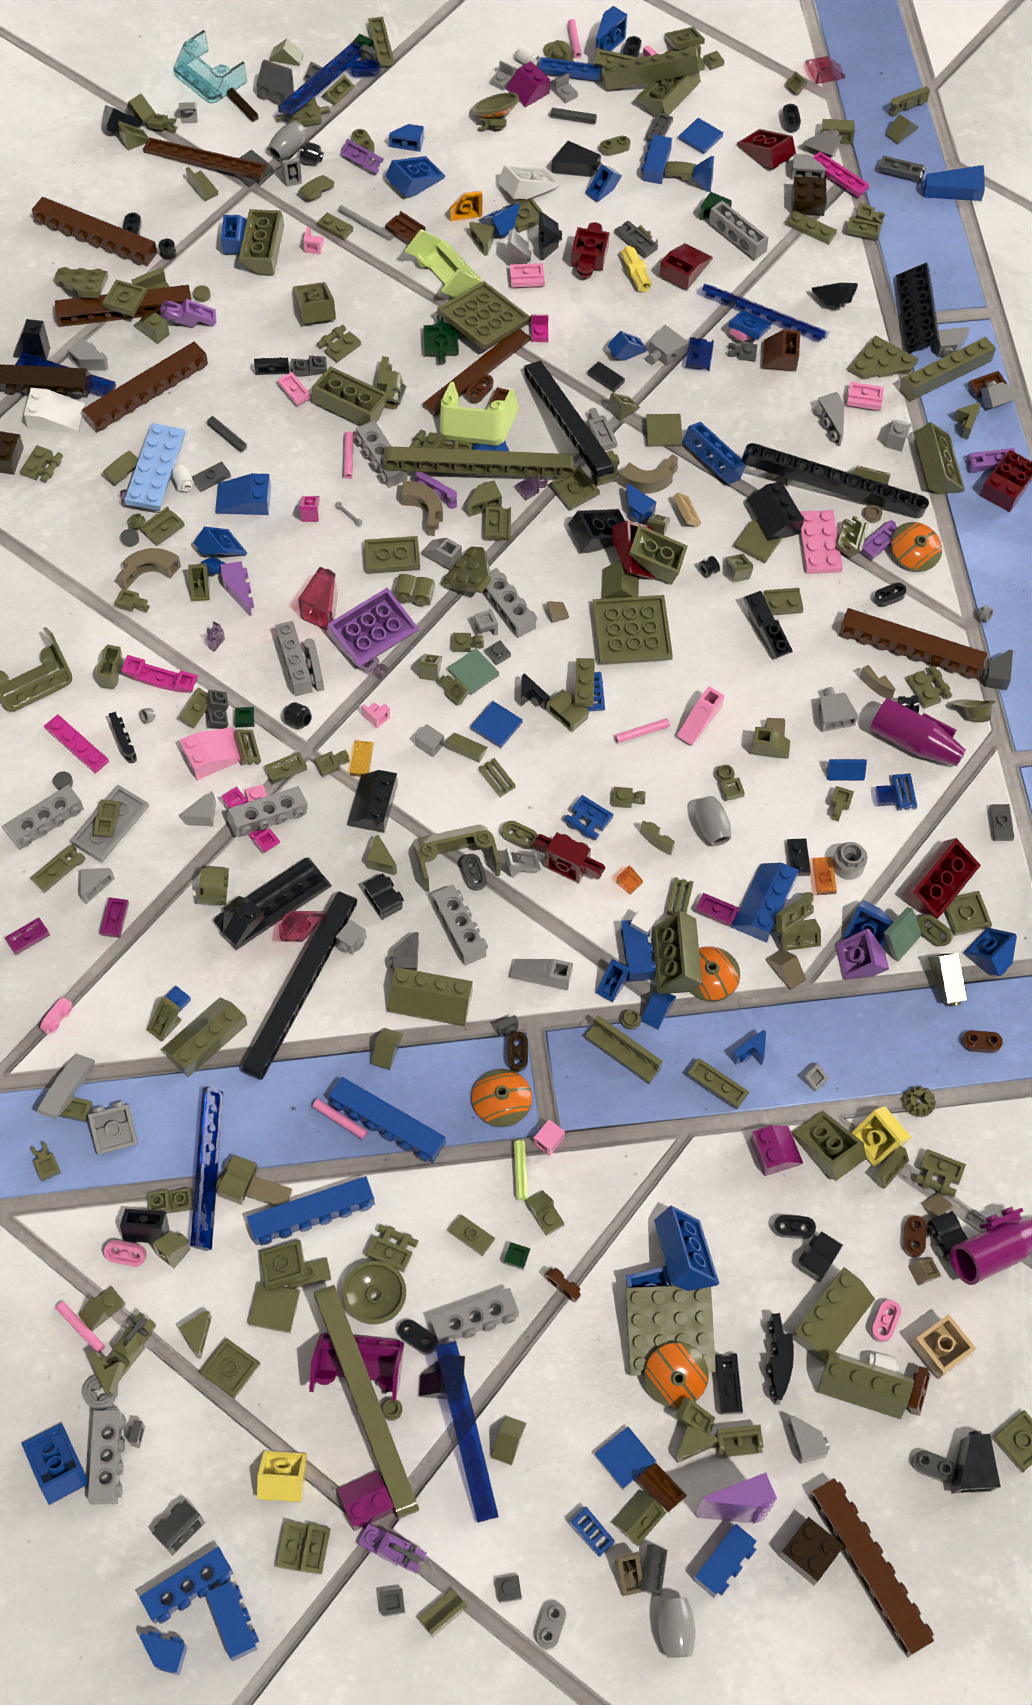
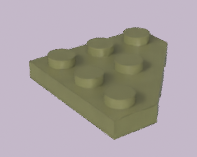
(86, 282)
(882, 360)
(470, 572)

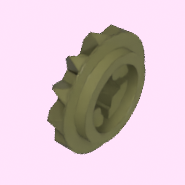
(923, 1109)

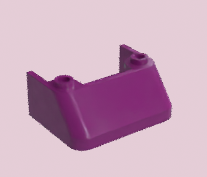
(380, 1355)

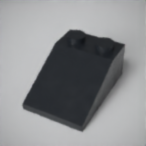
(594, 528)

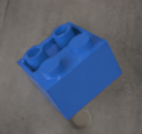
(232, 233)

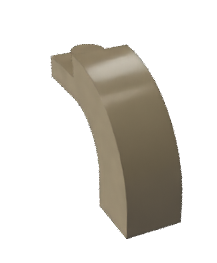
(649, 480)
(425, 498)
(148, 561)

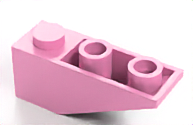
(701, 715)

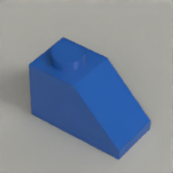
(407, 137)
(603, 182)
(626, 346)
(639, 505)

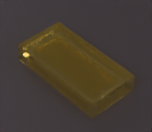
(361, 758)

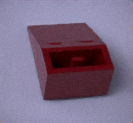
(684, 265)
(1008, 481)

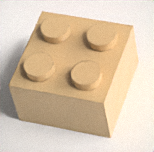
(943, 1346)

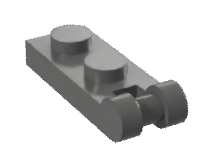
(902, 168)
(636, 238)

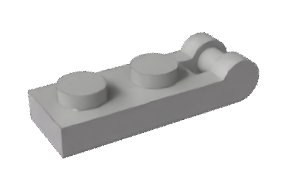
(313, 663)

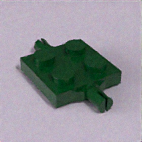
(440, 340)

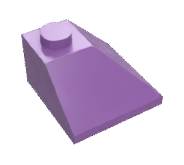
(861, 956)

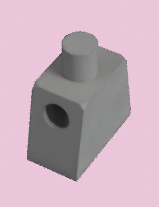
(667, 346)
(836, 711)

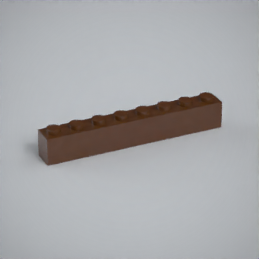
(94, 231)
(90, 310)
(145, 387)
(912, 643)
(872, 1568)

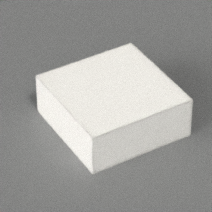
(643, 921)

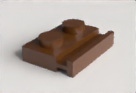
(404, 227)
(662, 1487)

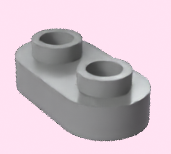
(551, 1625)

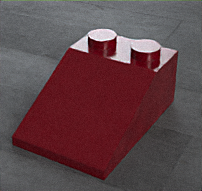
(768, 147)
(622, 539)

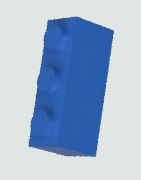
(656, 159)
(637, 953)
(725, 1561)
(232, 1620)

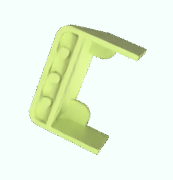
(444, 263)
(476, 424)

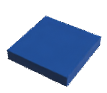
(701, 135)
(750, 324)
(496, 724)
(625, 1458)

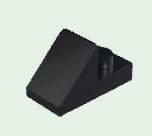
(532, 691)

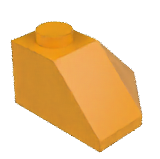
(467, 206)

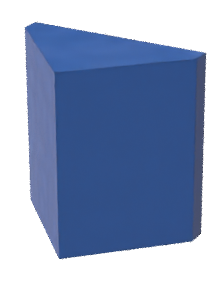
(650, 1278)

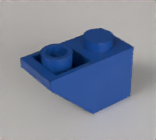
(164, 1654)

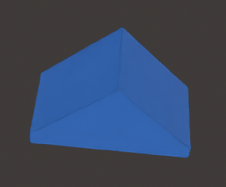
(704, 173)
(613, 980)
(657, 1009)

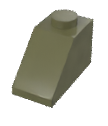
(153, 327)
(484, 496)
(172, 1248)

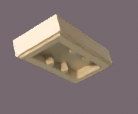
(687, 509)

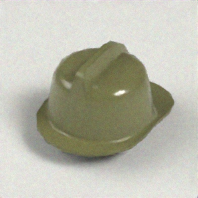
(558, 50)
(975, 709)

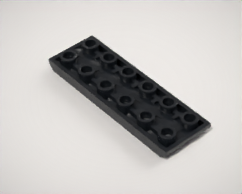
(917, 308)
(284, 894)

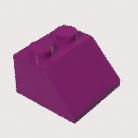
(529, 84)
(775, 1149)
(366, 1500)

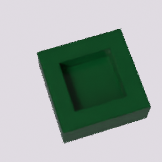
(363, 40)
(244, 717)
(517, 1256)

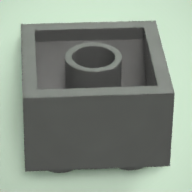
(274, 82)
(178, 1527)

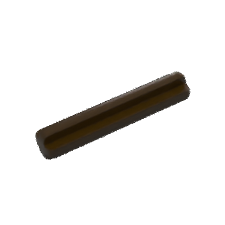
(242, 104)

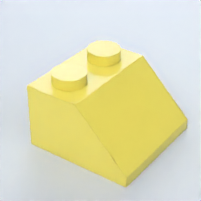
(881, 1135)
(281, 1476)

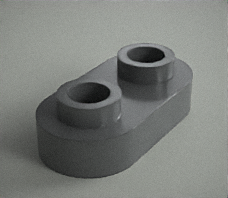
(474, 873)
(934, 1466)

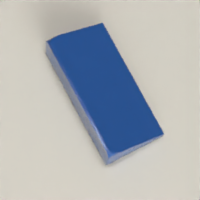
(846, 769)

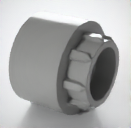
(849, 869)

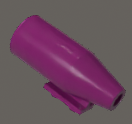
(917, 733)
(994, 1250)

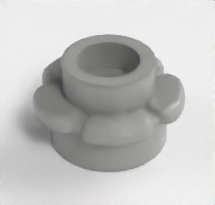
(985, 613)

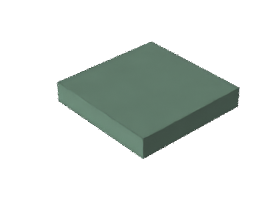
(473, 671)
(902, 933)

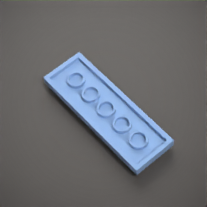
(155, 467)

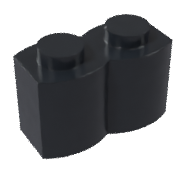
(383, 896)
(946, 1232)
(820, 1256)

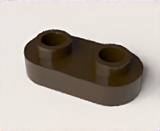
(517, 1052)

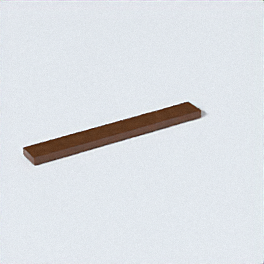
(205, 158)
(483, 365)

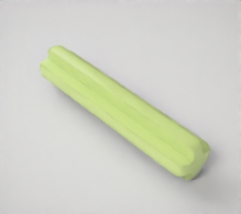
(520, 1170)

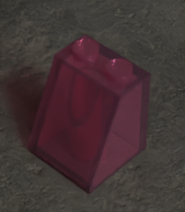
(319, 599)

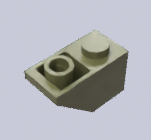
(770, 743)

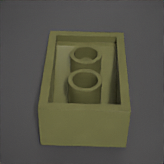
(314, 303)
(658, 553)
(830, 1145)

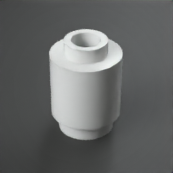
(527, 54)
(182, 478)
(884, 1361)

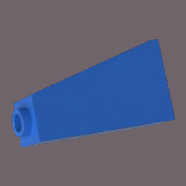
(955, 184)

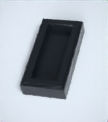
(606, 376)

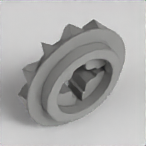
(91, 1397)

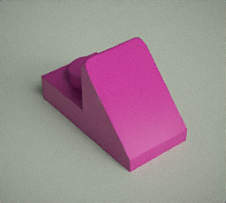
(539, 327)
(309, 508)

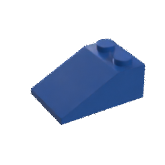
(611, 29)
(413, 175)
(244, 495)
(55, 1463)

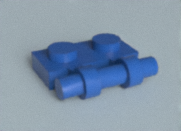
(590, 812)

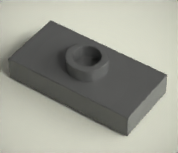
(660, 126)
(211, 476)
(1001, 822)
(654, 1570)

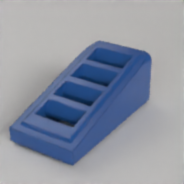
(598, 683)
(579, 1529)

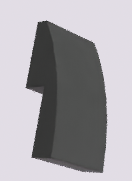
(313, 366)
(216, 709)

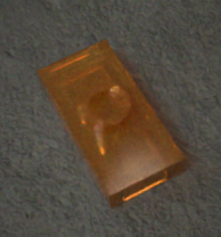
(824, 876)

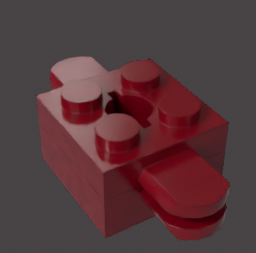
(589, 249)
(568, 857)

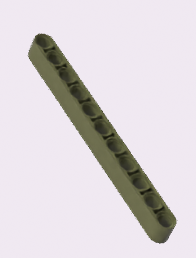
(478, 462)
(366, 1402)

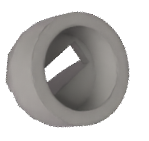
(147, 715)

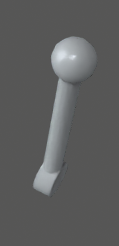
(338, 505)

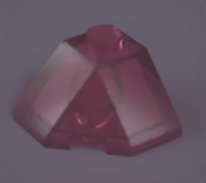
(824, 69)
(299, 924)

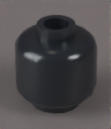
(311, 153)
(297, 715)

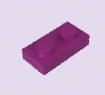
(717, 909)
(114, 917)
(27, 936)

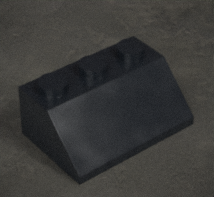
(775, 511)
(373, 800)

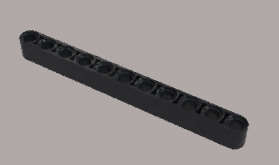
(569, 420)
(835, 480)
(299, 986)

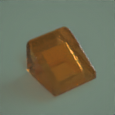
(629, 880)

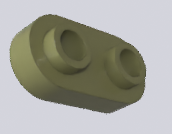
(363, 139)
(615, 145)
(520, 835)
(935, 930)

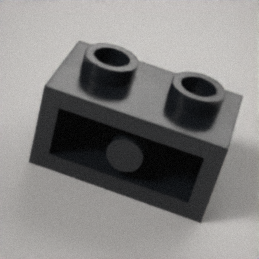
(143, 1225)

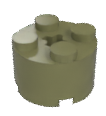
(213, 885)

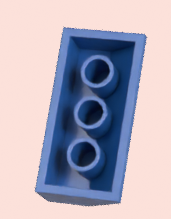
(765, 899)
(685, 1250)

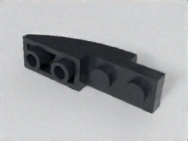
(766, 626)
(779, 1367)

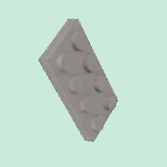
(100, 846)

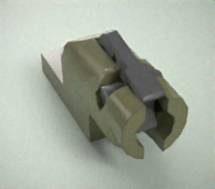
(391, 383)
(132, 1342)

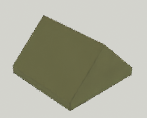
(618, 582)

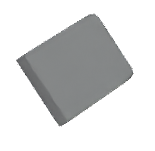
(813, 1076)

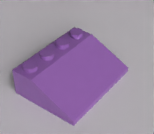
(371, 628)
(740, 1502)

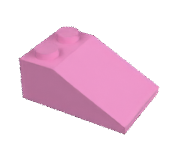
(210, 751)

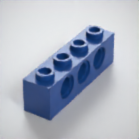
(714, 452)
(173, 1585)

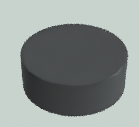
(130, 537)
(62, 779)

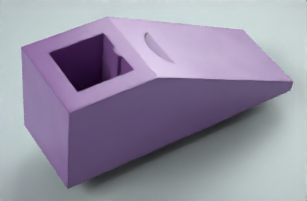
(235, 584)

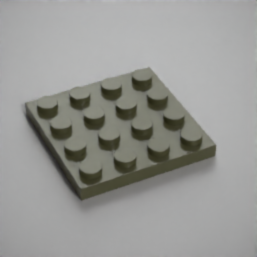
(483, 315)
(632, 629)
(668, 1316)

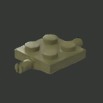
(307, 115)

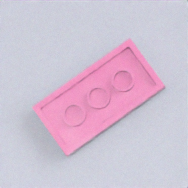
(819, 542)

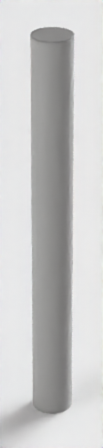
(365, 222)

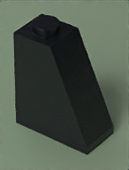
(576, 161)
(33, 340)
(975, 1465)

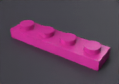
(842, 176)
(76, 743)

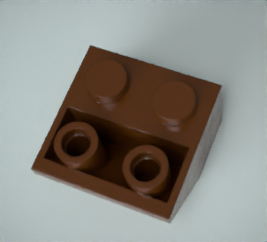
(782, 350)

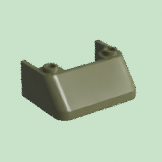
(38, 682)
(429, 846)

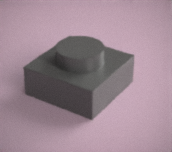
(368, 53)
(498, 652)
(507, 1026)
(135, 1433)
(509, 1589)
(392, 1602)

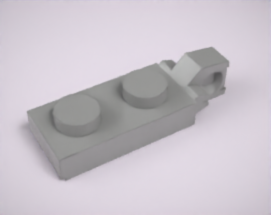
(601, 430)

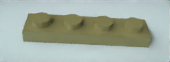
(381, 41)

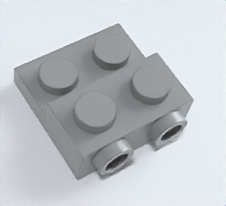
(113, 1128)

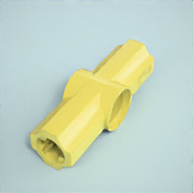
(636, 269)

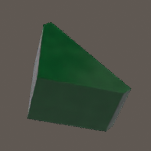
(710, 201)

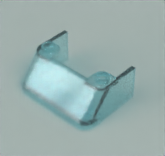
(204, 80)

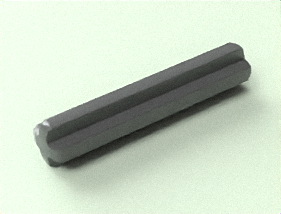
(573, 115)
(227, 434)

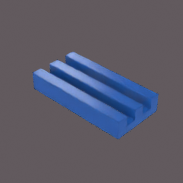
(906, 805)

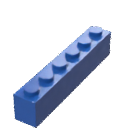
(387, 1120)
(311, 1210)

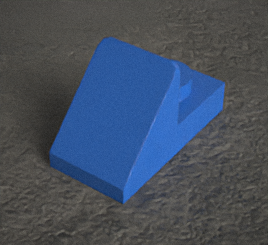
(754, 1046)

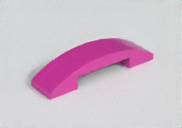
(157, 676)
(265, 838)

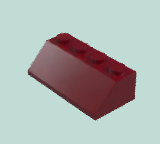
(941, 878)

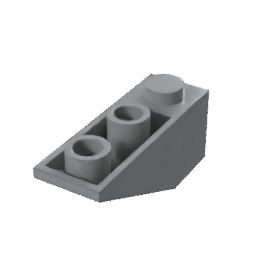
(831, 410)
(543, 971)

